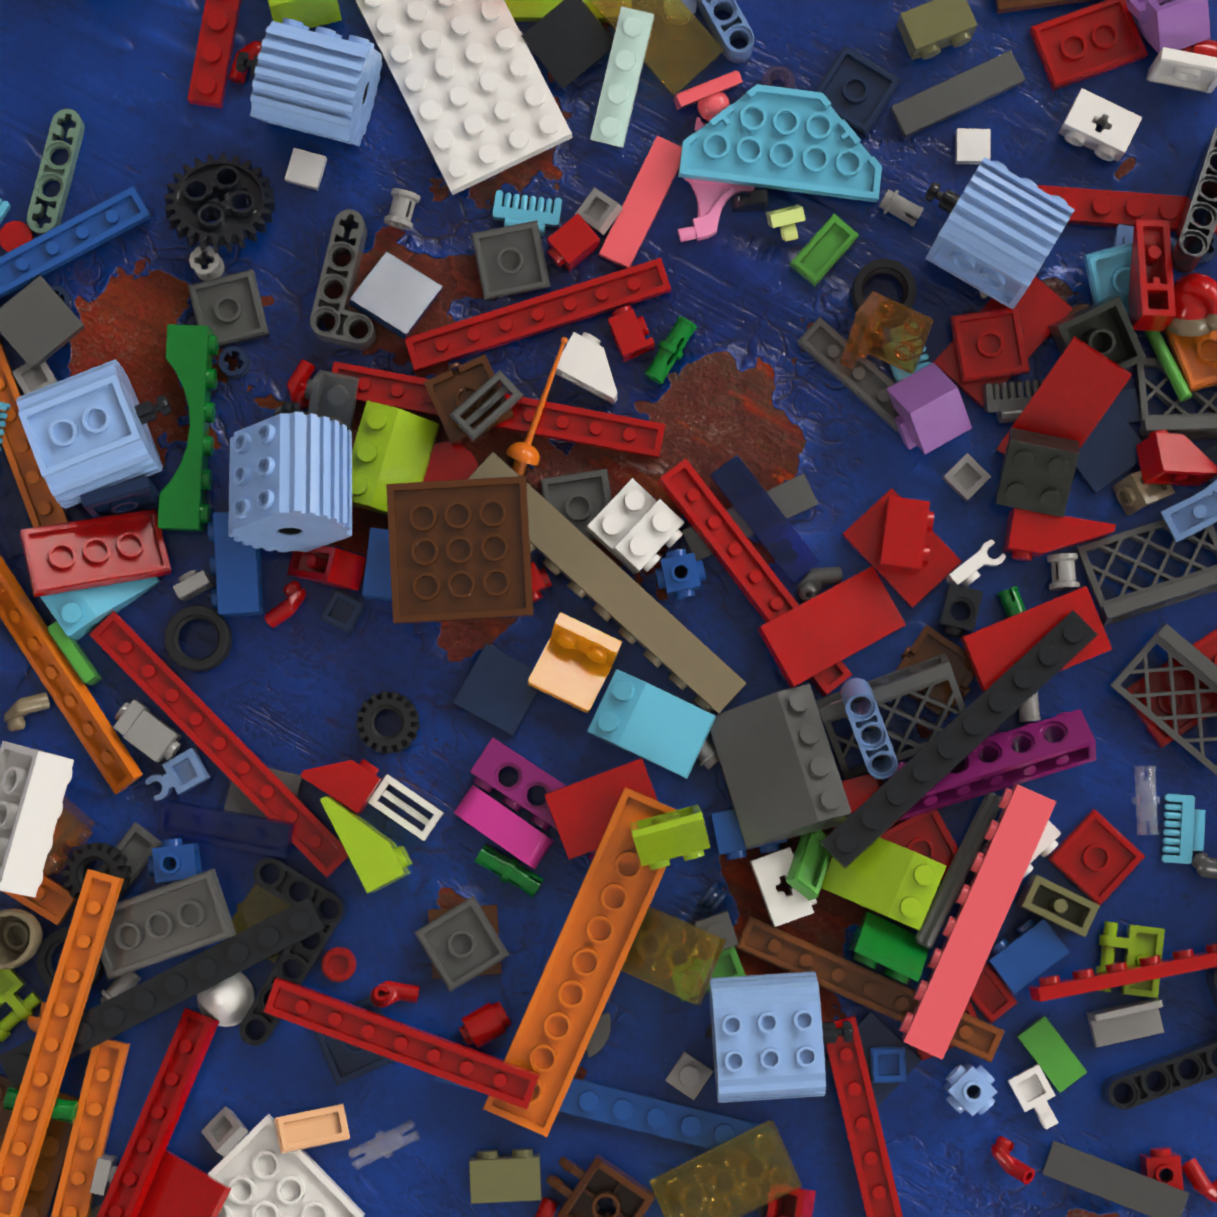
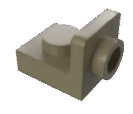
(1135, 495)

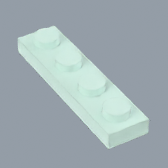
(622, 76)

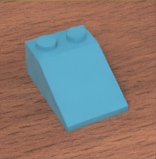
(85, 609)
(651, 723)

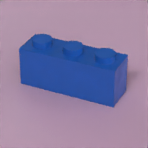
(236, 572)

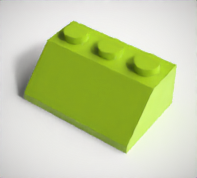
(389, 449)

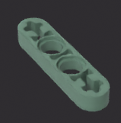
(52, 172)

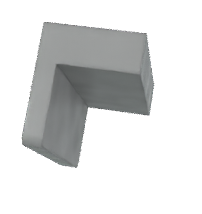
(1125, 1022)

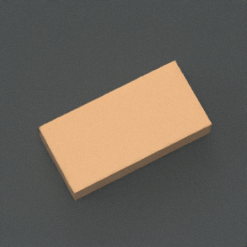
(311, 1128)

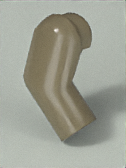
(22, 707)

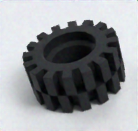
(369, 712)
(85, 856)

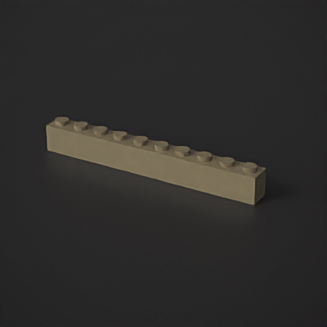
(622, 600)

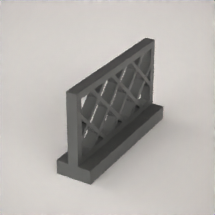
(1194, 426)
(1157, 595)
(1192, 660)
(893, 687)

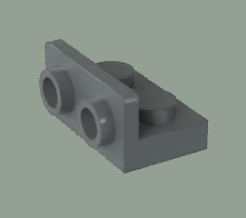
(333, 396)

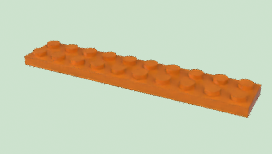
(583, 966)

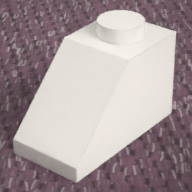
(587, 366)

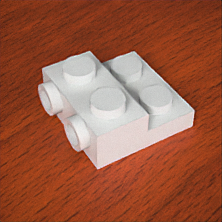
(636, 527)

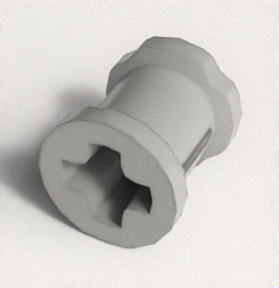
(401, 209)
(199, 258)
(1063, 571)

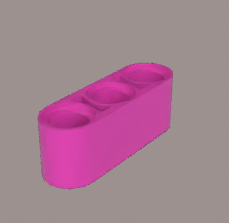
(503, 827)

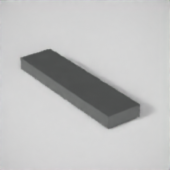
(957, 94)
(862, 380)
(790, 497)
(1114, 1182)

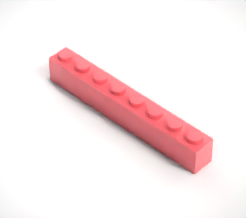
(978, 920)

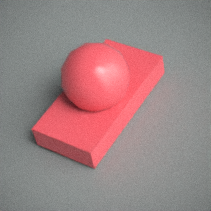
(709, 95)

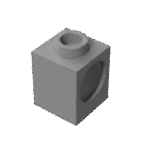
(153, 737)

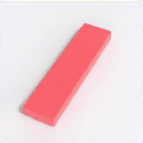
(642, 203)

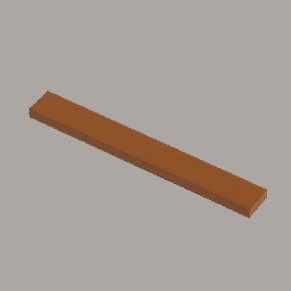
(858, 983)

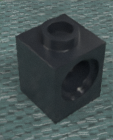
(969, 599)

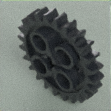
(219, 203)

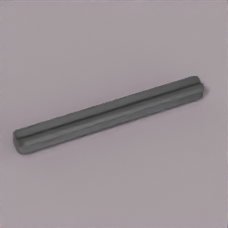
(957, 871)

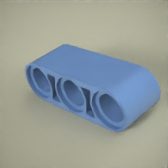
(727, 30)
(873, 742)

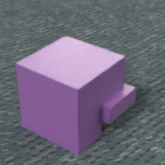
(1171, 22)
(928, 409)

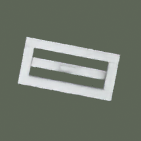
(430, 823)

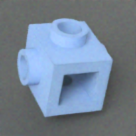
(958, 1082)

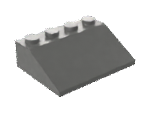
(779, 767)

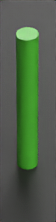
(1169, 365)

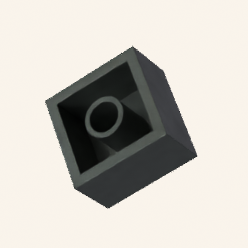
(1103, 328)
(1037, 472)

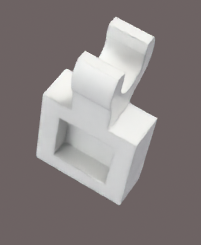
(968, 571)
(1033, 1092)

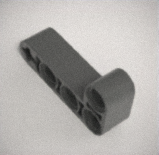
(344, 277)

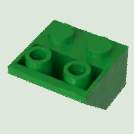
(890, 946)

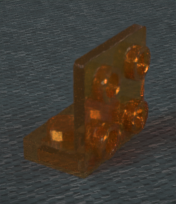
(888, 333)

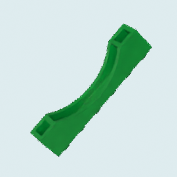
(184, 498)

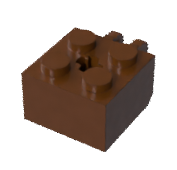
(601, 1181)

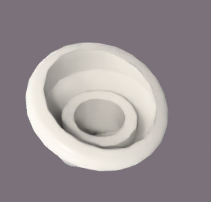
(227, 1000)

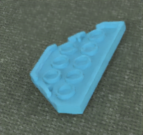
(782, 143)

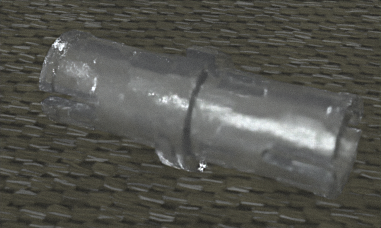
(1146, 800)
(383, 1144)

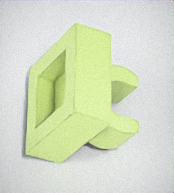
(786, 219)

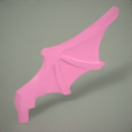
(711, 199)

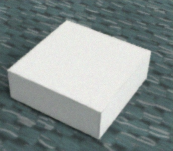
(972, 146)
(305, 169)

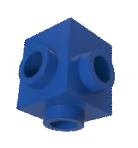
(677, 587)
(186, 856)

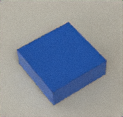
(887, 1064)

